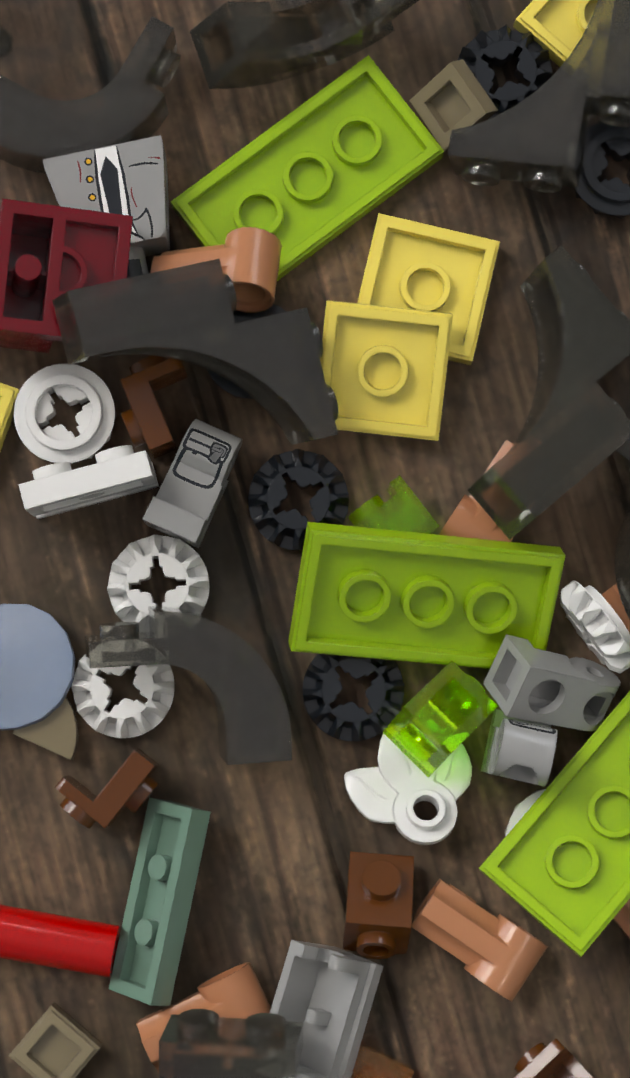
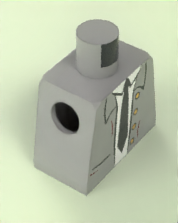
(123, 181)

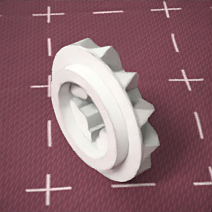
(35, 409)
(135, 565)
(597, 625)
(130, 716)

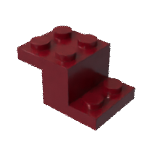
(47, 254)

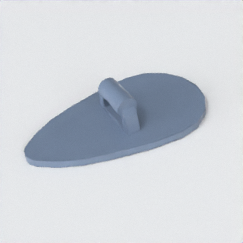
(34, 665)

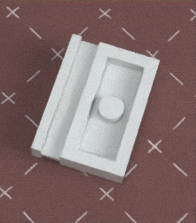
(61, 489)

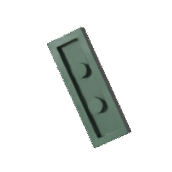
(159, 902)

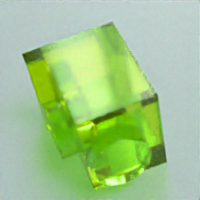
(399, 513)
(440, 718)

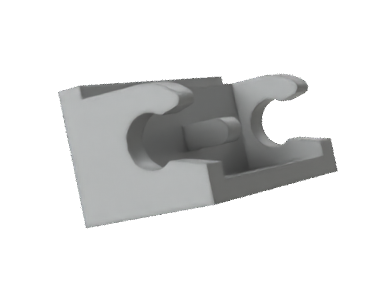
(333, 998)

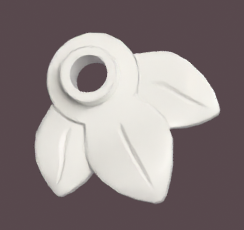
(392, 790)

